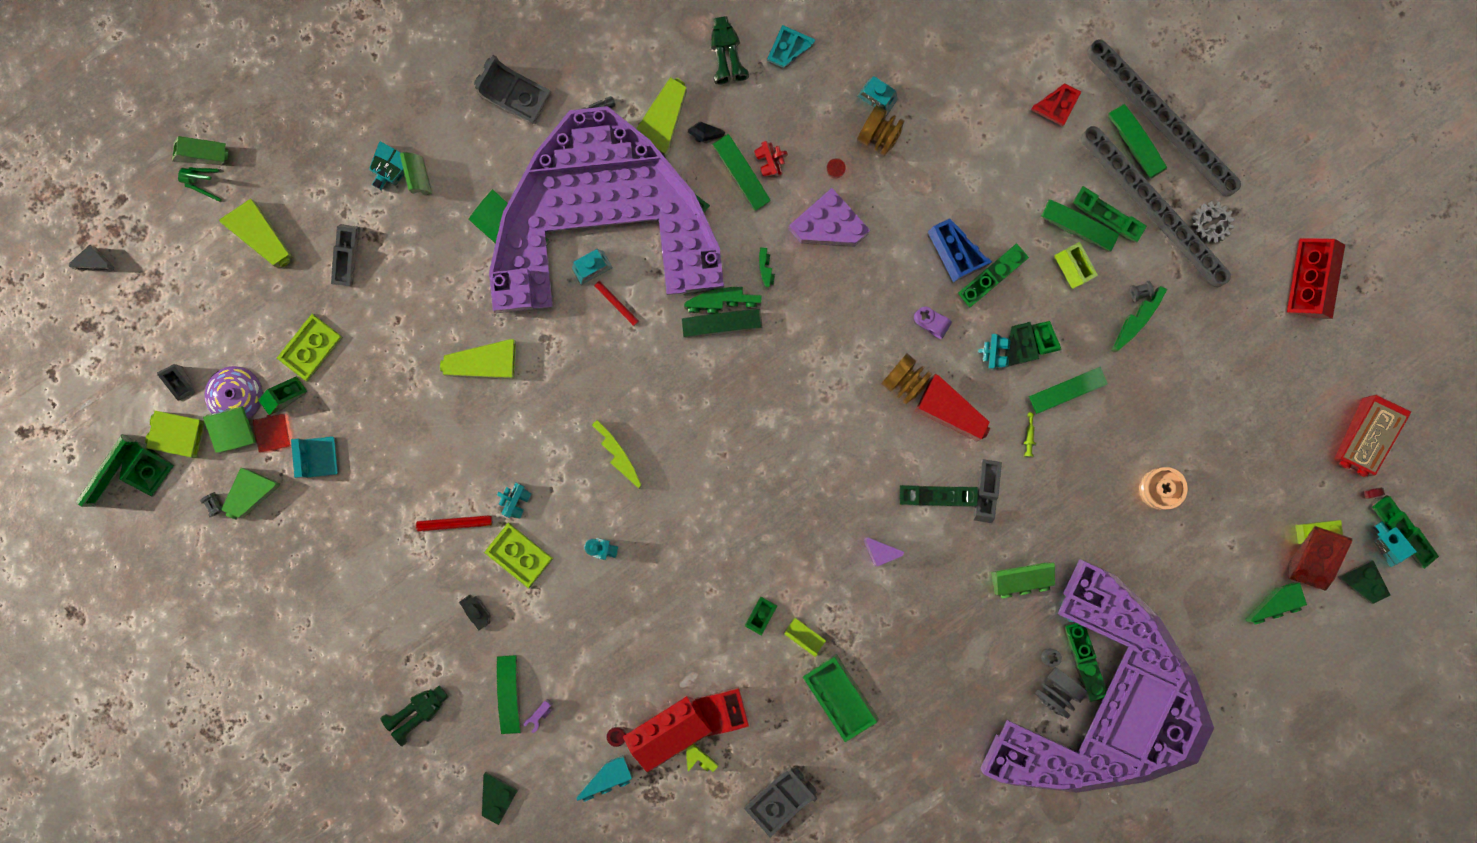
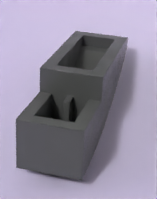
(344, 254)
(988, 491)

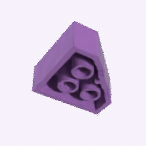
(829, 223)

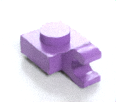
(542, 711)

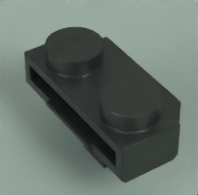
(475, 611)

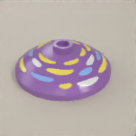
(241, 382)

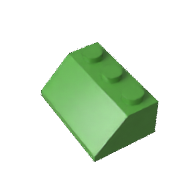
(1024, 579)

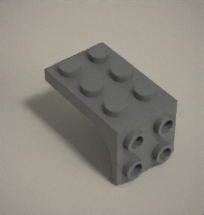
(511, 90)
(781, 800)

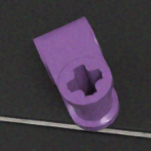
(934, 322)

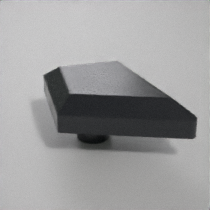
(705, 132)

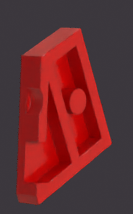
(1058, 104)

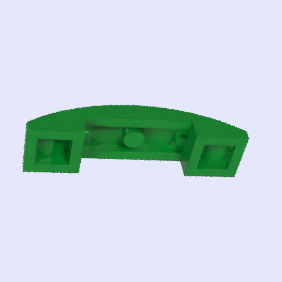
(1108, 215)
(508, 694)

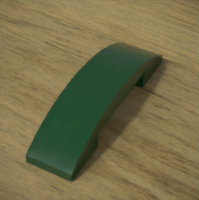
(938, 495)

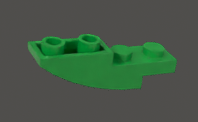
(993, 275)
(714, 300)
(1085, 661)

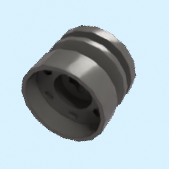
(1061, 693)

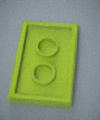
(309, 347)
(518, 555)

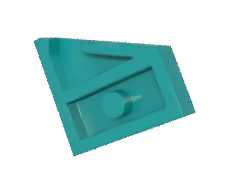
(788, 46)

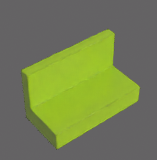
(804, 637)

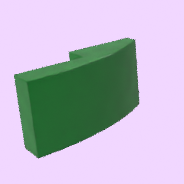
(765, 272)

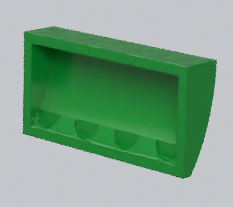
(489, 214)
(105, 472)
(841, 698)

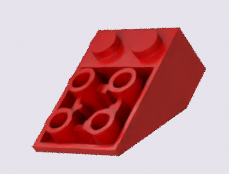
(723, 711)

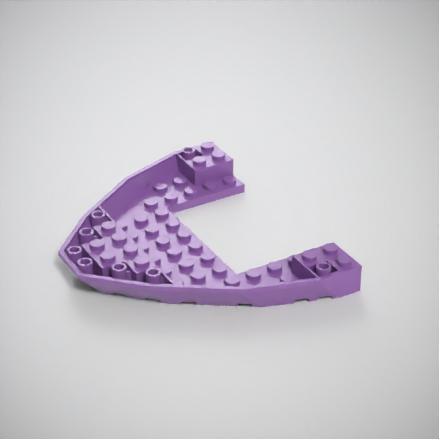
(595, 175)
(1148, 719)

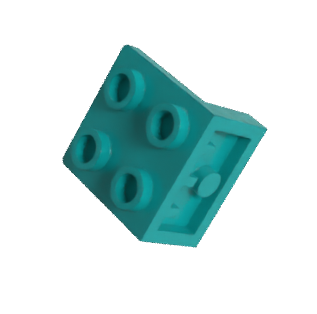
(314, 457)

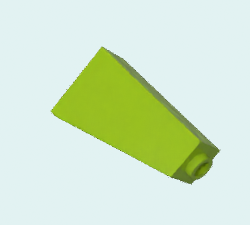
(663, 115)
(256, 231)
(486, 361)

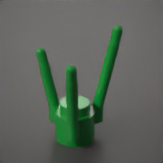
(191, 176)

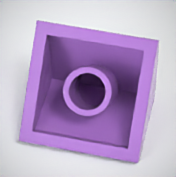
(880, 552)

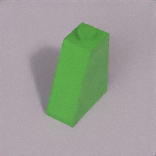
(199, 151)
(247, 493)

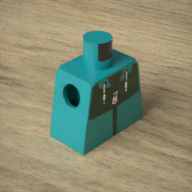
(878, 93)
(386, 166)
(591, 266)
(1394, 550)

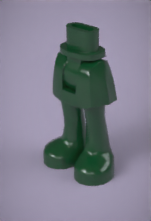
(723, 39)
(424, 703)

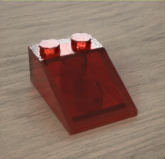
(1319, 558)

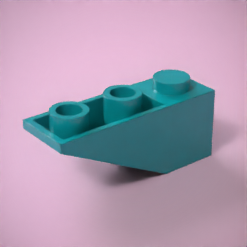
(611, 774)

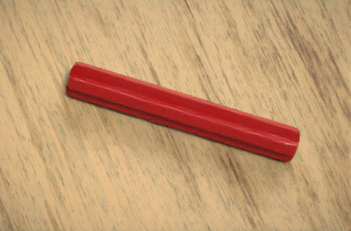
(453, 523)

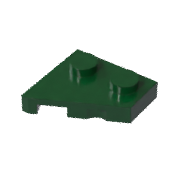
(1022, 345)
(1367, 582)
(496, 798)

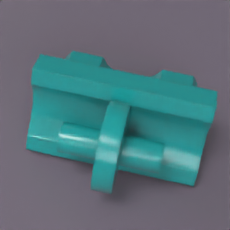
(997, 343)
(510, 508)
(600, 548)

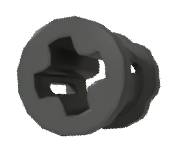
(1147, 290)
(212, 504)
(1056, 654)

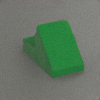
(1046, 338)
(760, 616)

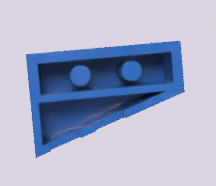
(956, 250)

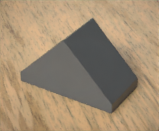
(91, 259)
(176, 381)

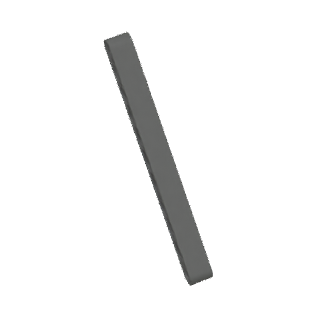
(1173, 120)
(1164, 208)

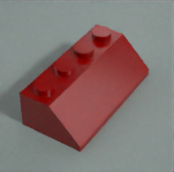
(1316, 277)
(667, 734)

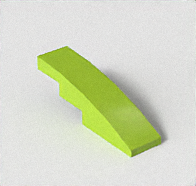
(620, 460)

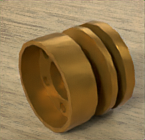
(880, 130)
(906, 379)

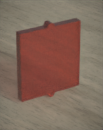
(271, 433)

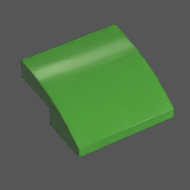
(415, 173)
(229, 429)

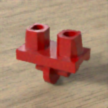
(767, 151)

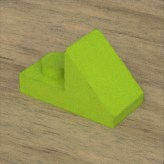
(694, 754)

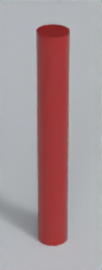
(616, 303)

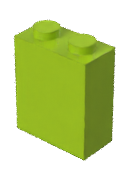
(175, 434)

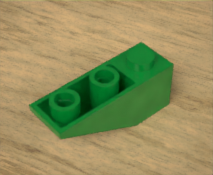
(1280, 600)

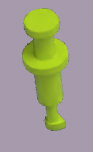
(1030, 437)

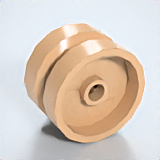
(1152, 491)

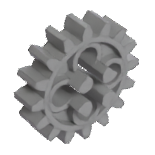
(1202, 219)

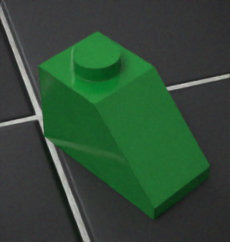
(282, 395)

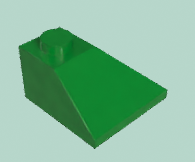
(144, 468)

